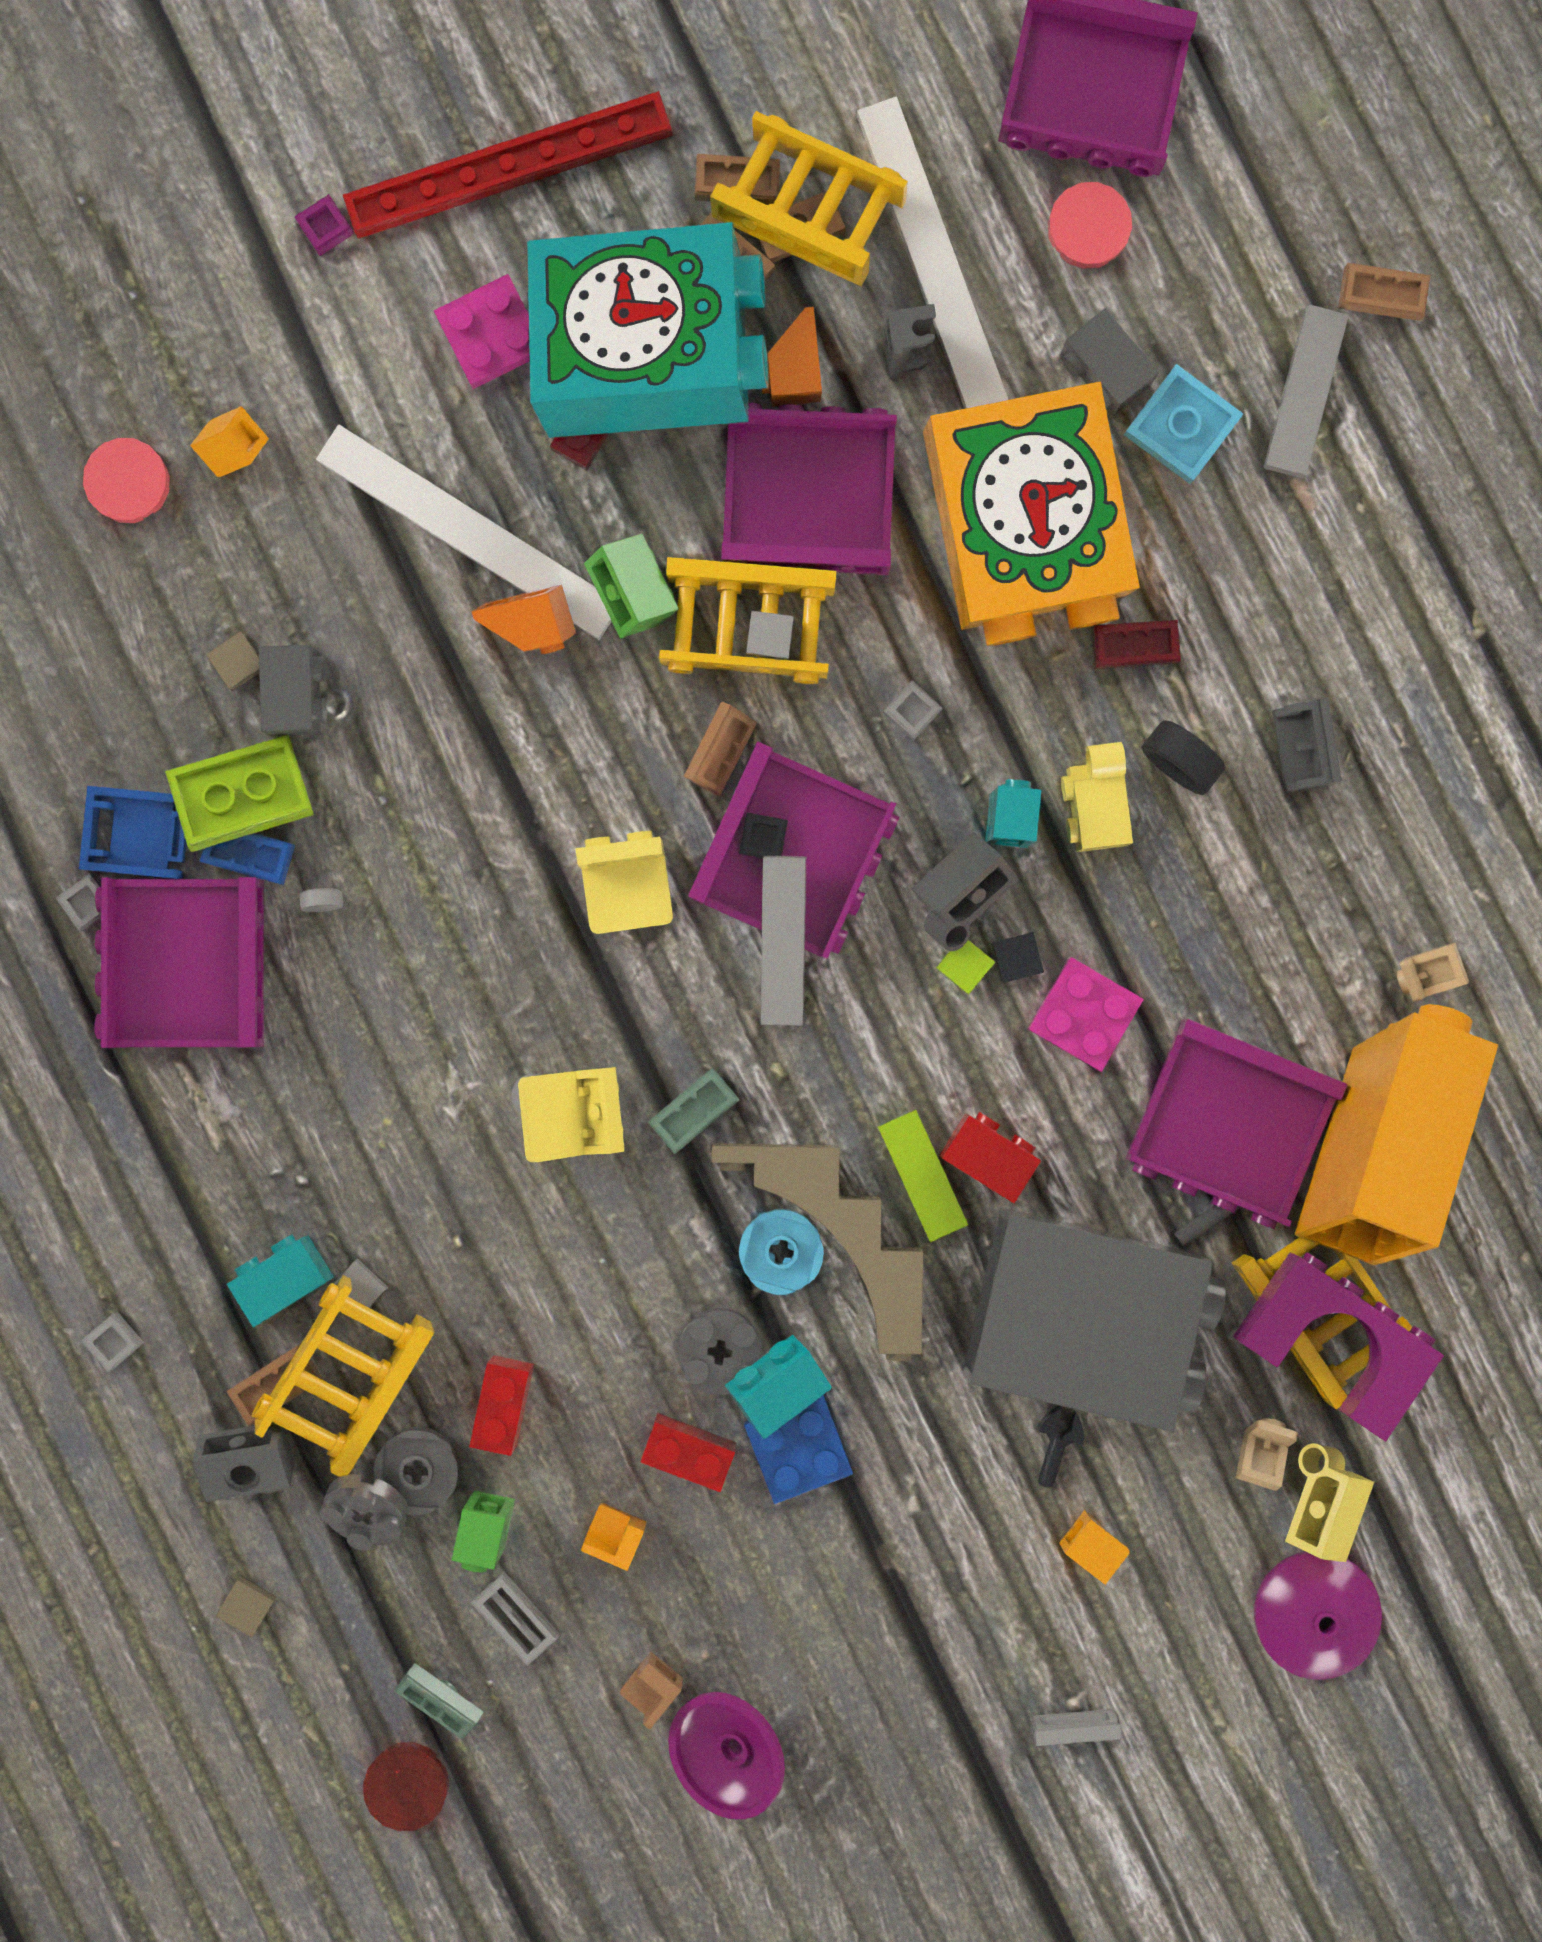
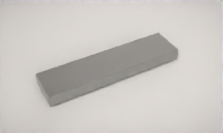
(1305, 391)
(783, 940)

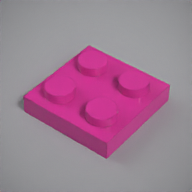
(487, 330)
(1085, 1014)

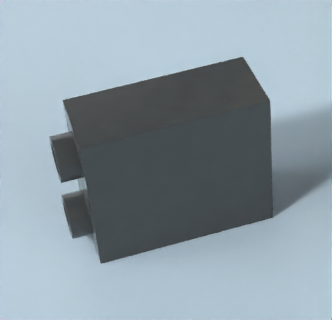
(1092, 1320)

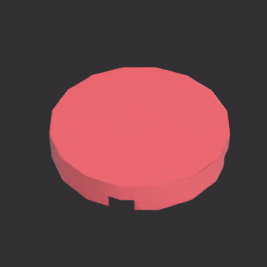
(1089, 225)
(126, 480)

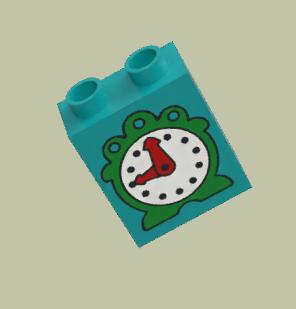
(643, 330)

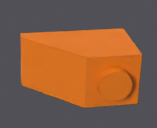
(795, 364)
(530, 619)

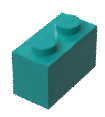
(1013, 814)
(279, 1280)
(778, 1386)

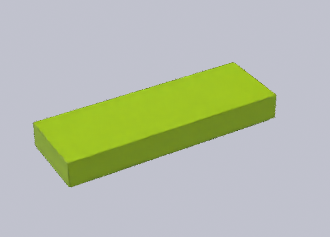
(922, 1175)

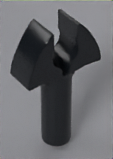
(1057, 1443)

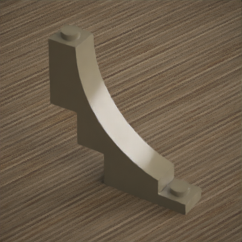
(811, 1180)

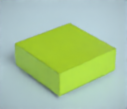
(965, 966)

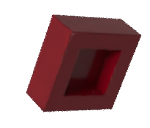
(579, 449)

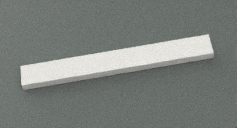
(933, 257)
(460, 526)

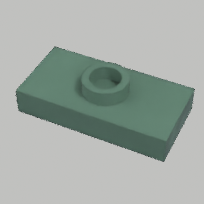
(693, 1110)
(439, 1701)

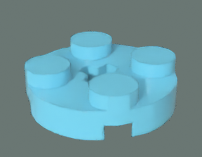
(793, 1272)

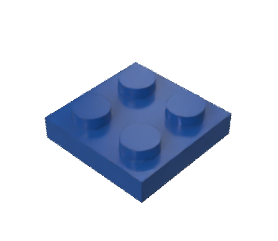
(801, 1453)

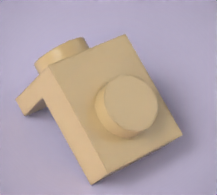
(1432, 972)
(1265, 1453)

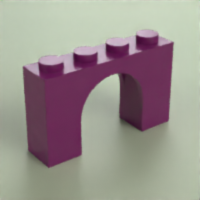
(1397, 1360)

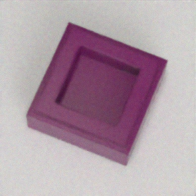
(324, 225)

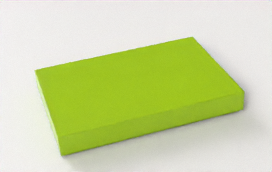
(239, 793)

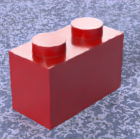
(990, 1157)
(501, 1405)
(688, 1452)

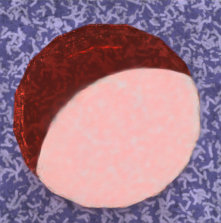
(405, 1786)

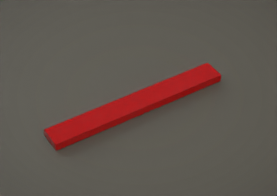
(508, 165)

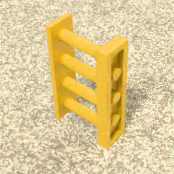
(809, 239)
(730, 580)
(1326, 1379)
(364, 1411)

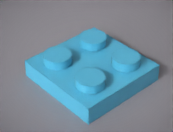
(1183, 424)

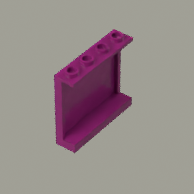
(1098, 81)
(810, 489)
(826, 823)
(180, 962)
(1233, 1123)

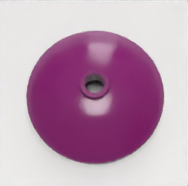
(1298, 1597)
(726, 1755)

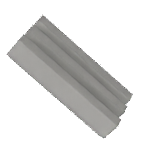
(527, 1607)
(1075, 1727)

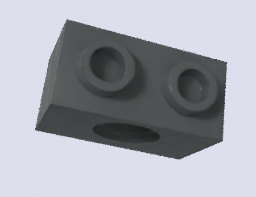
(243, 1463)

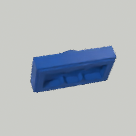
(252, 856)

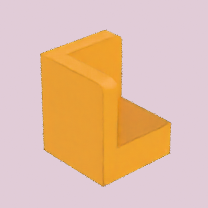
(229, 442)
(613, 1536)
(1094, 1547)

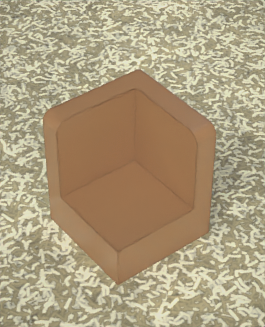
(652, 1688)

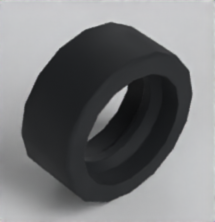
(1183, 757)

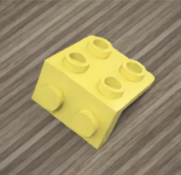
(625, 883)
(571, 1114)

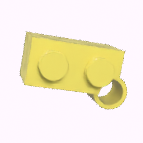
(1098, 799)
(1328, 1505)

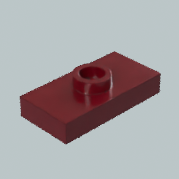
(1136, 644)

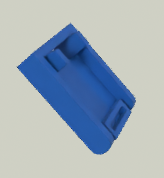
(143, 833)

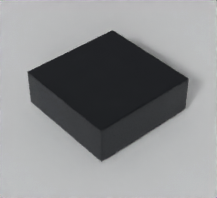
(763, 836)
(1017, 957)

